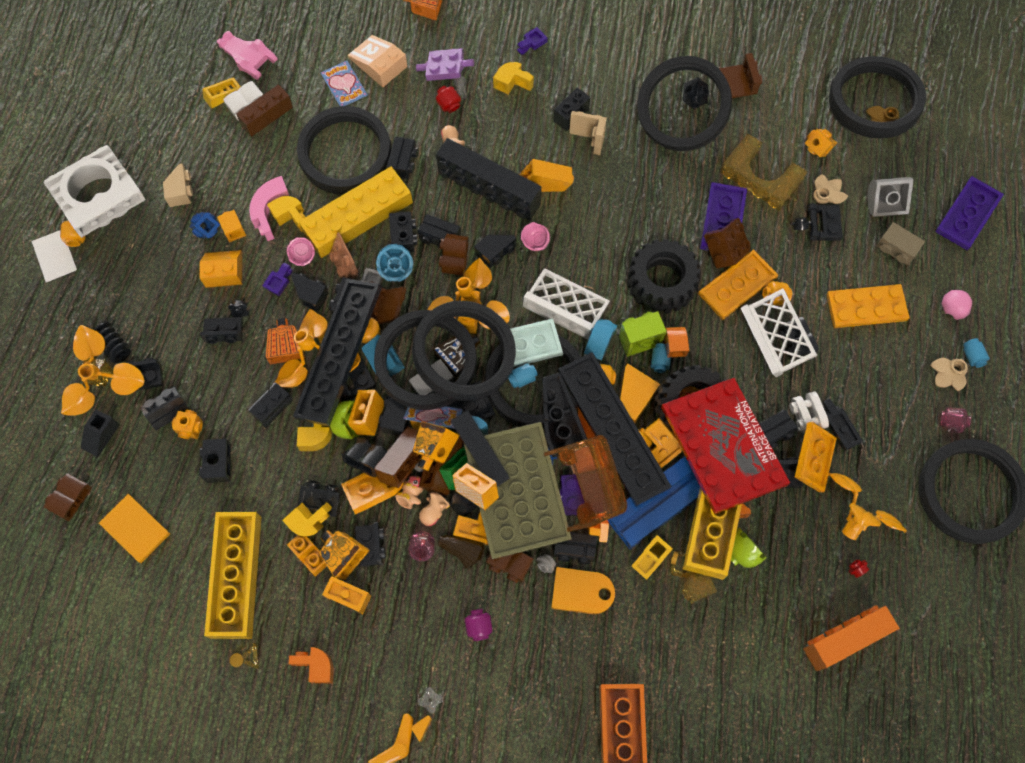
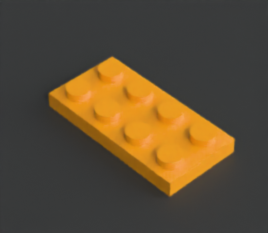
(867, 306)

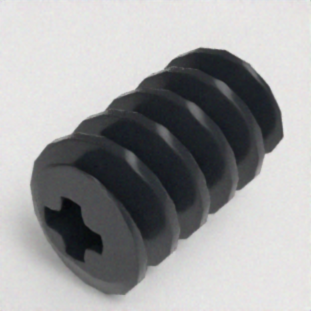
(115, 346)

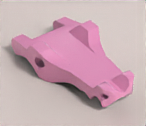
(247, 54)

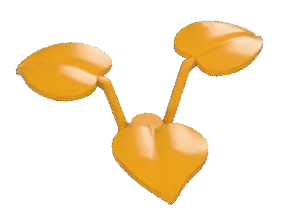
(479, 277)
(312, 327)
(86, 345)
(862, 518)

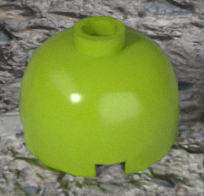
(340, 421)
(746, 551)

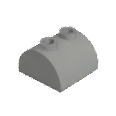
(890, 196)

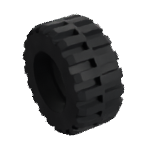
(670, 255)
(687, 376)

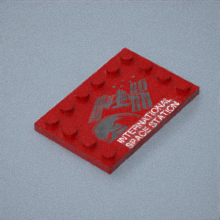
(725, 445)

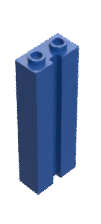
(648, 517)

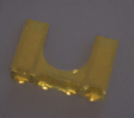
(773, 192)

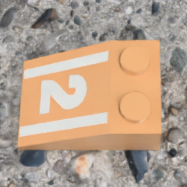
(379, 59)

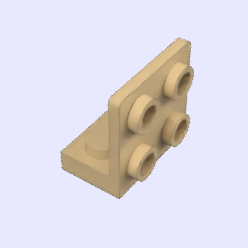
(589, 126)

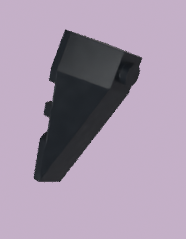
(560, 416)

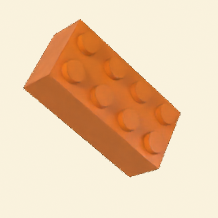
(854, 636)
(623, 723)

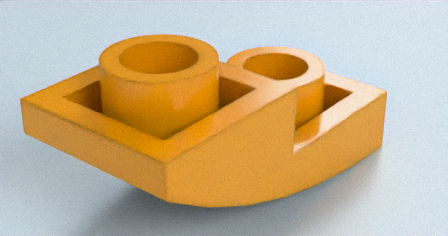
(307, 553)

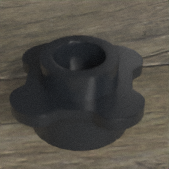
(801, 223)
(238, 309)

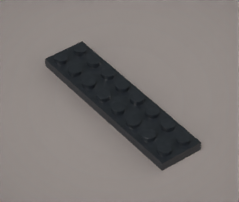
(337, 352)
(609, 418)

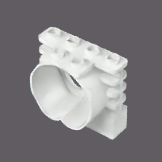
(104, 206)

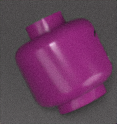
(478, 625)

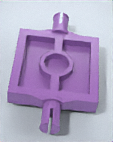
(444, 64)

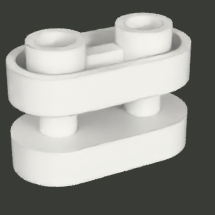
(799, 407)

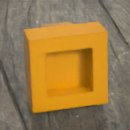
(600, 530)

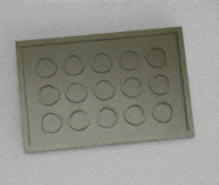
(529, 504)

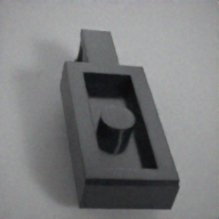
(841, 426)

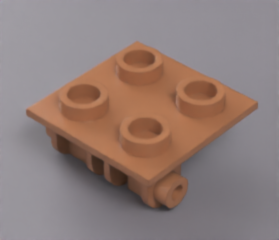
(343, 259)

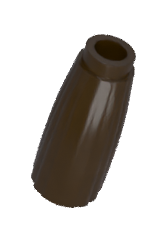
(466, 550)

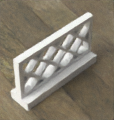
(573, 322)
(763, 340)

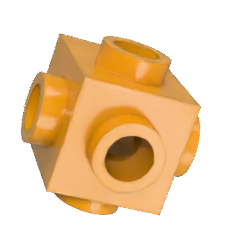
(820, 142)
(187, 424)

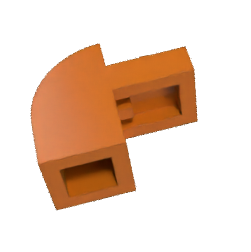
(676, 342)
(320, 665)

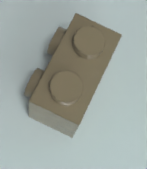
(900, 244)

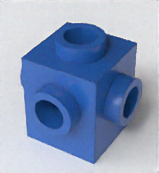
(210, 225)

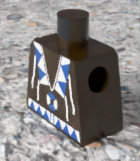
(453, 355)

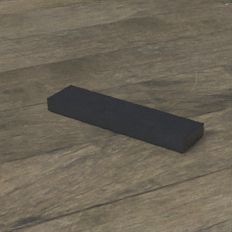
(479, 448)

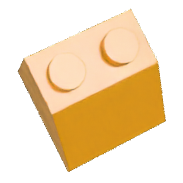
(221, 268)

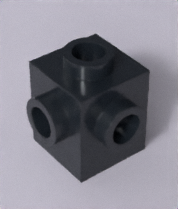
(695, 93)

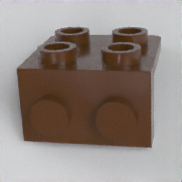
(743, 78)
(728, 244)
(388, 304)

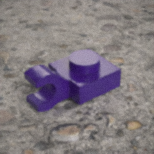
(533, 39)
(278, 281)

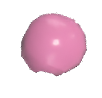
(535, 236)
(300, 251)
(957, 304)

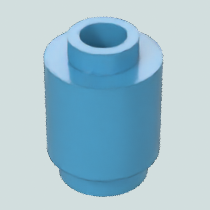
(976, 353)
(659, 360)
(522, 375)

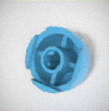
(394, 263)

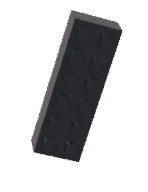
(488, 179)

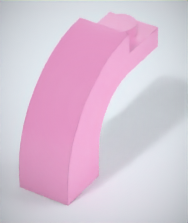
(258, 207)

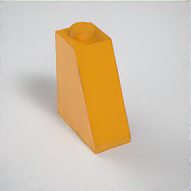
(548, 175)
(637, 391)

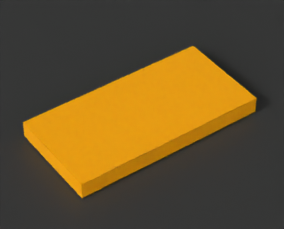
(737, 284)

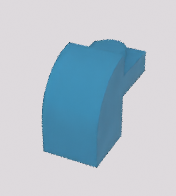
(600, 338)

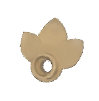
(829, 189)
(948, 375)

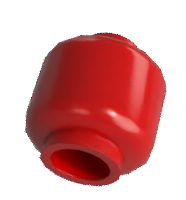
(448, 99)

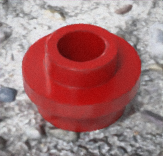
(858, 568)

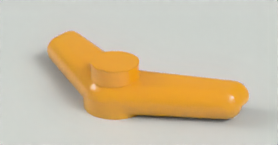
(401, 746)

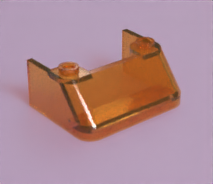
(596, 479)

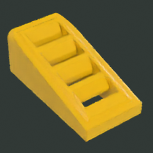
(210, 93)

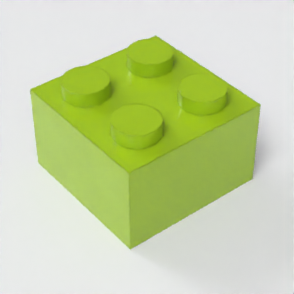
(642, 333)

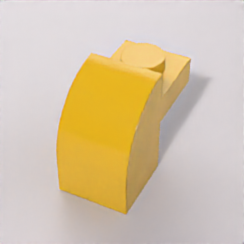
(510, 75)
(285, 209)
(313, 437)
(305, 523)
(652, 557)

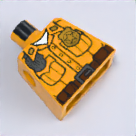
(433, 444)
(341, 553)

